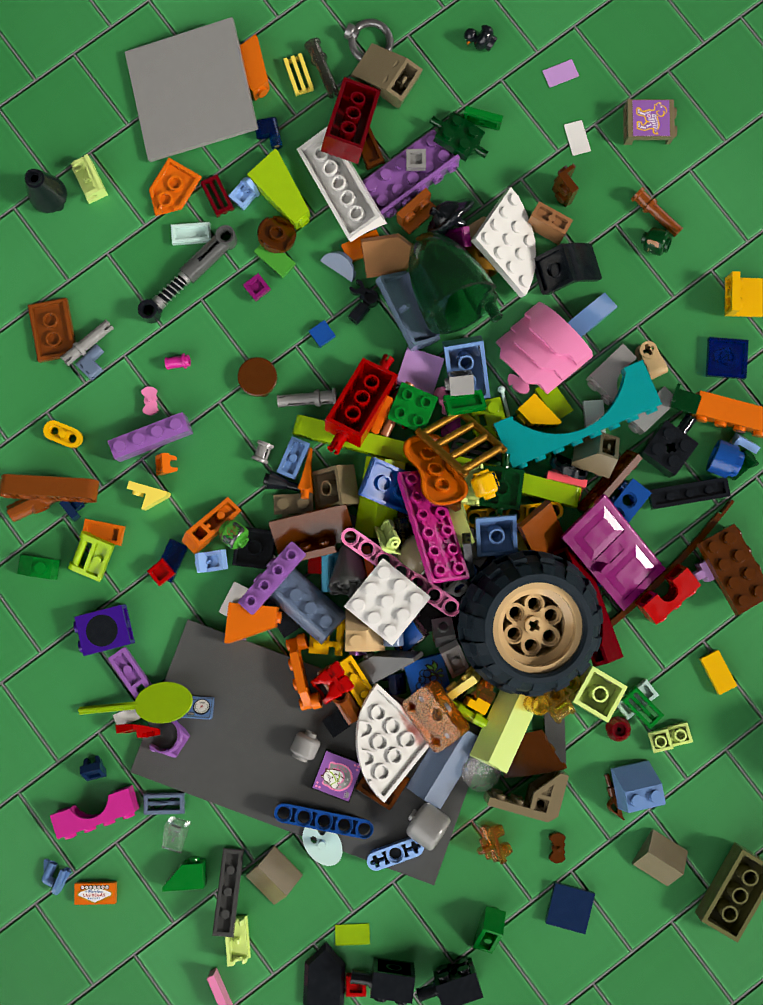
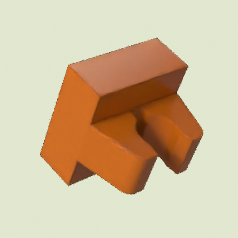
(163, 464)

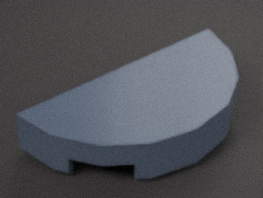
(340, 263)

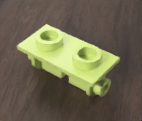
(388, 537)

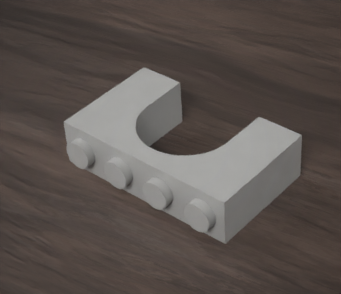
(605, 380)

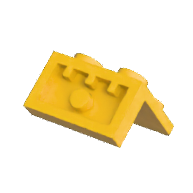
(743, 296)

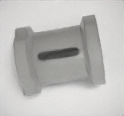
(262, 452)

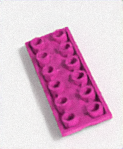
(432, 532)

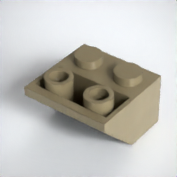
(597, 454)

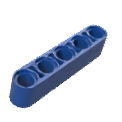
(294, 811)

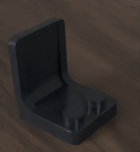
(566, 266)

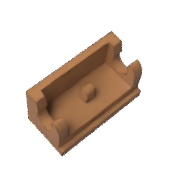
(549, 223)

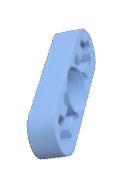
(392, 861)

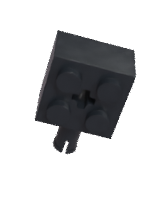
(676, 439)
(388, 980)
(453, 984)

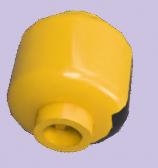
(485, 484)

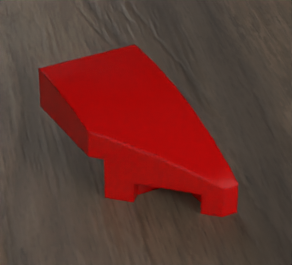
(141, 730)

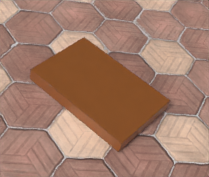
(51, 328)
(542, 529)

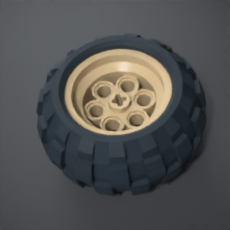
(550, 661)

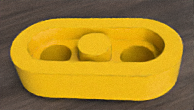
(64, 434)

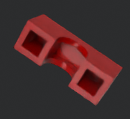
(681, 585)

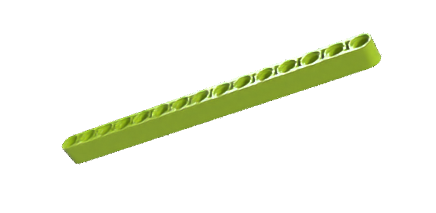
(392, 449)

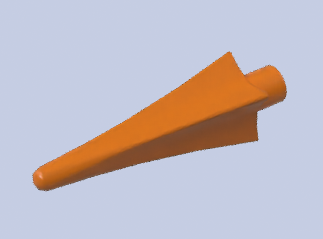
(306, 483)

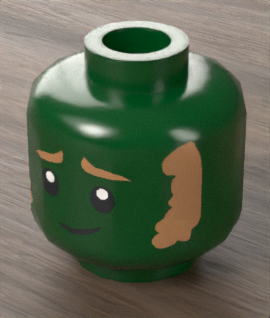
(656, 241)

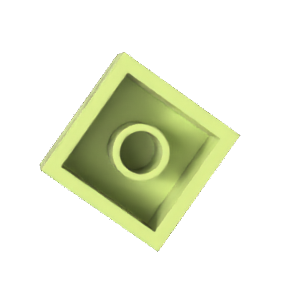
(598, 693)

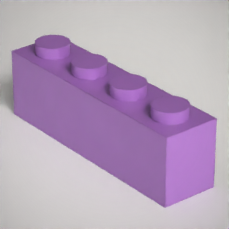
(150, 437)

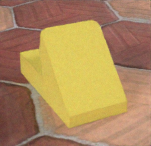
(152, 497)

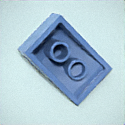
(468, 355)

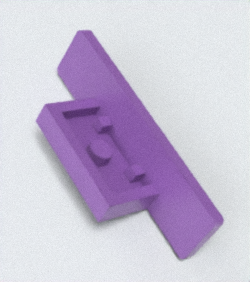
(272, 577)

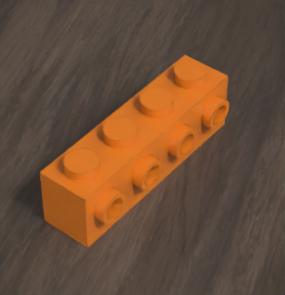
(730, 413)

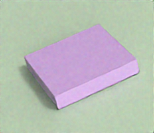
(420, 370)

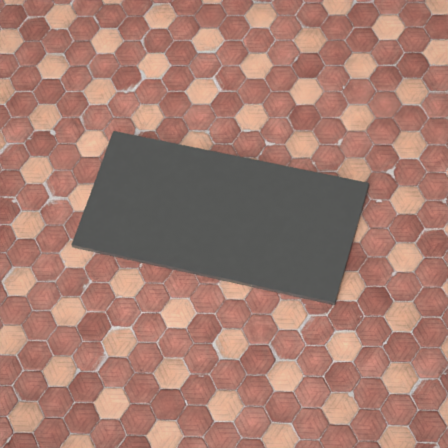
(246, 755)

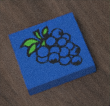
(425, 670)

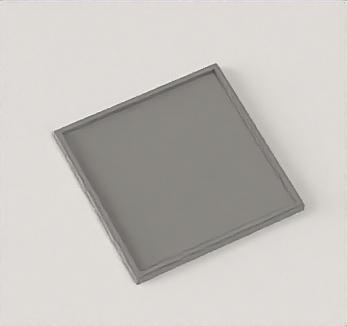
(191, 90)

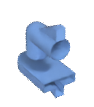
(57, 884)

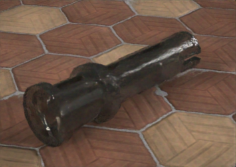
(319, 59)

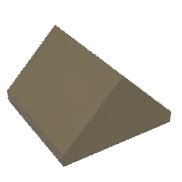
(661, 858)
(274, 875)

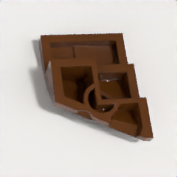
(534, 756)

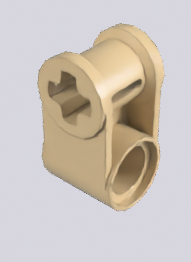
(653, 360)

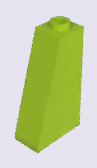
(279, 189)

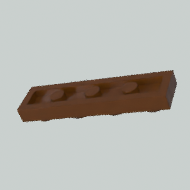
(607, 486)

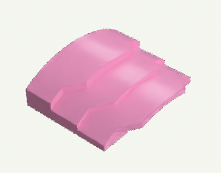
(543, 348)

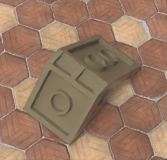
(547, 788)

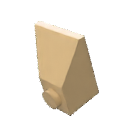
(360, 636)

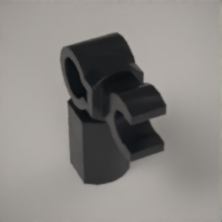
(369, 298)

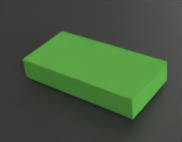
(276, 261)

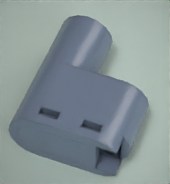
(87, 362)

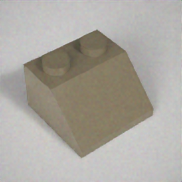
(335, 486)

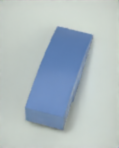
(592, 314)

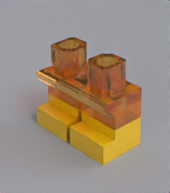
(482, 697)

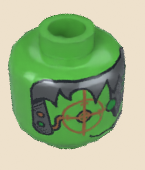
(233, 534)

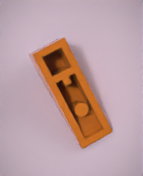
(208, 527)

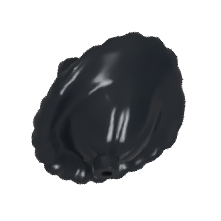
(448, 215)

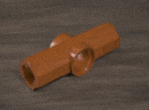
(26, 507)
(347, 706)

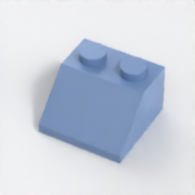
(637, 787)

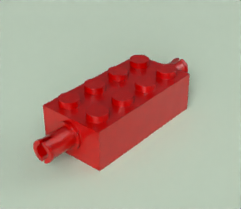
(360, 403)

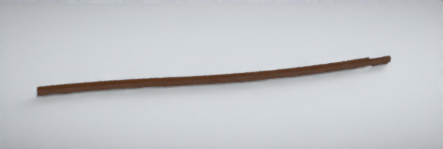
(681, 557)

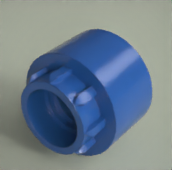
(725, 459)

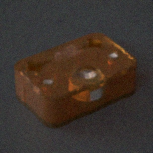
(435, 716)

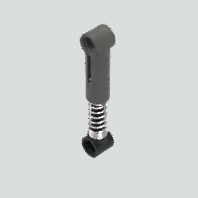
(190, 272)

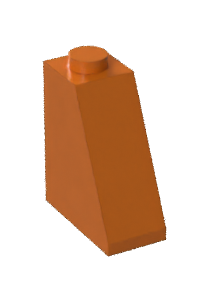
(254, 68)
(242, 624)

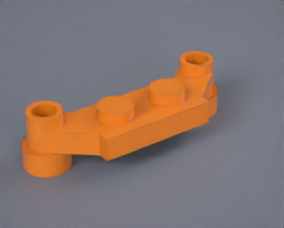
(300, 681)

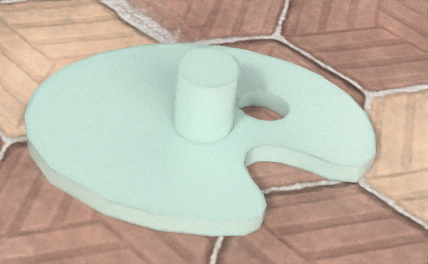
(326, 849)

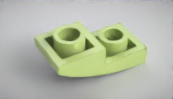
(461, 524)
(670, 736)

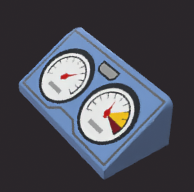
(201, 708)

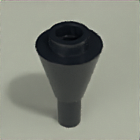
(275, 481)

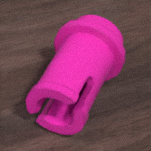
(177, 361)

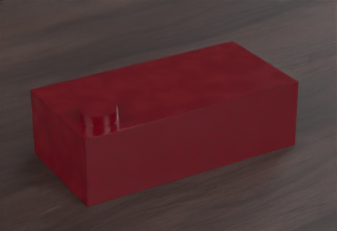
(350, 120)

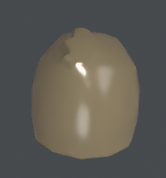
(410, 555)

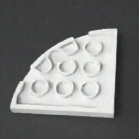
(509, 242)
(386, 742)

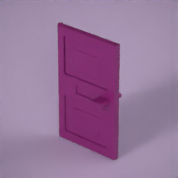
(612, 552)

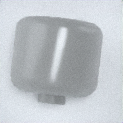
(427, 825)

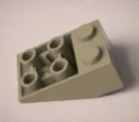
(387, 72)

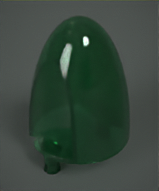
(449, 284)

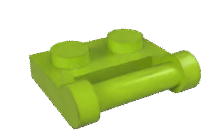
(97, 558)

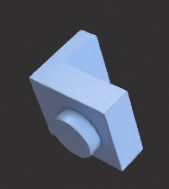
(211, 561)

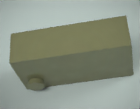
(733, 893)

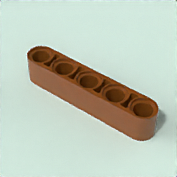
(49, 488)

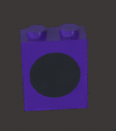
(103, 630)

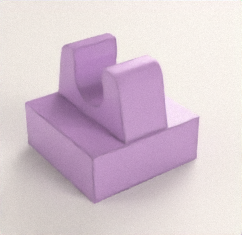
(703, 572)

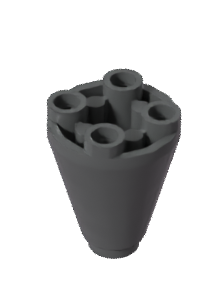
(347, 573)

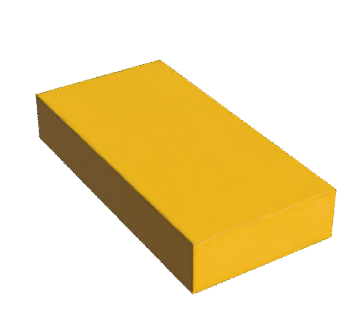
(718, 672)

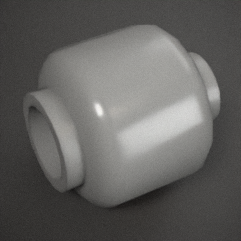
(305, 746)

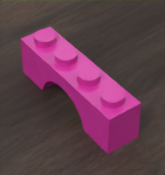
(72, 820)

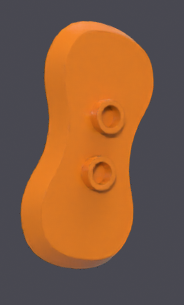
(439, 480)

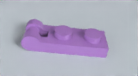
(129, 671)

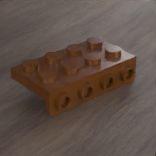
(733, 568)

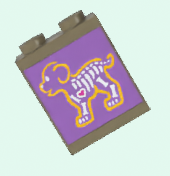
(649, 120)

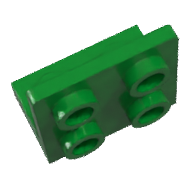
(412, 407)

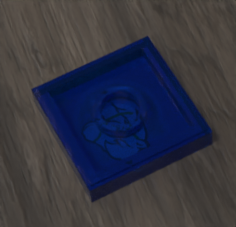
(727, 358)

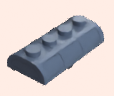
(402, 303)
(308, 606)

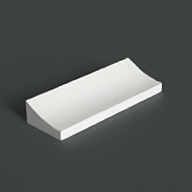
(341, 189)

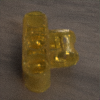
(558, 706)

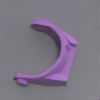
(182, 738)

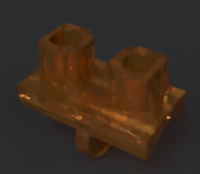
(490, 845)

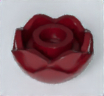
(613, 724)

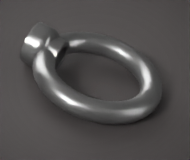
(352, 32)

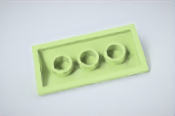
(504, 731)

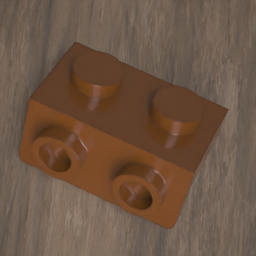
(564, 186)

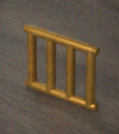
(450, 458)

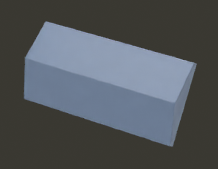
(440, 771)

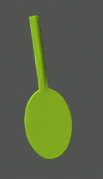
(156, 703)

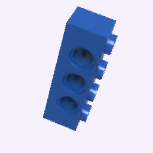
(636, 492)

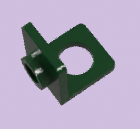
(685, 400)
(749, 462)

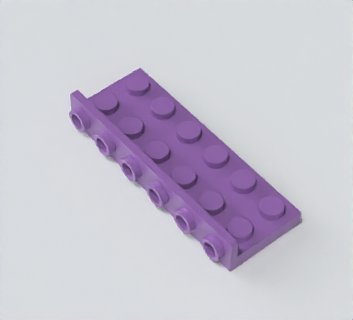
(395, 187)

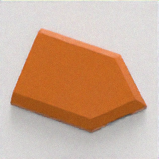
(172, 187)

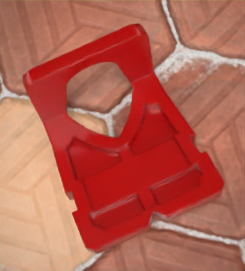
(336, 680)

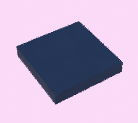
(569, 907)

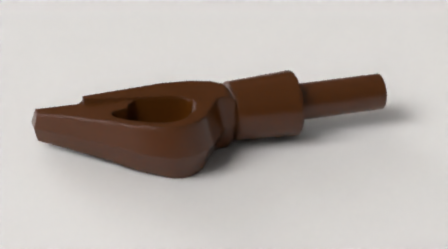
(610, 789)

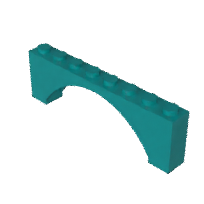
(633, 397)

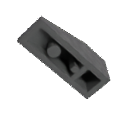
(384, 663)

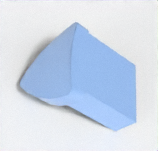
(244, 193)
(737, 440)

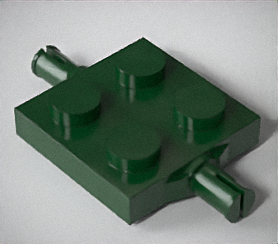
(459, 136)
(510, 487)

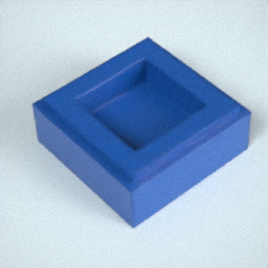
(322, 333)

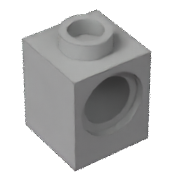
(460, 383)

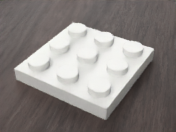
(387, 601)

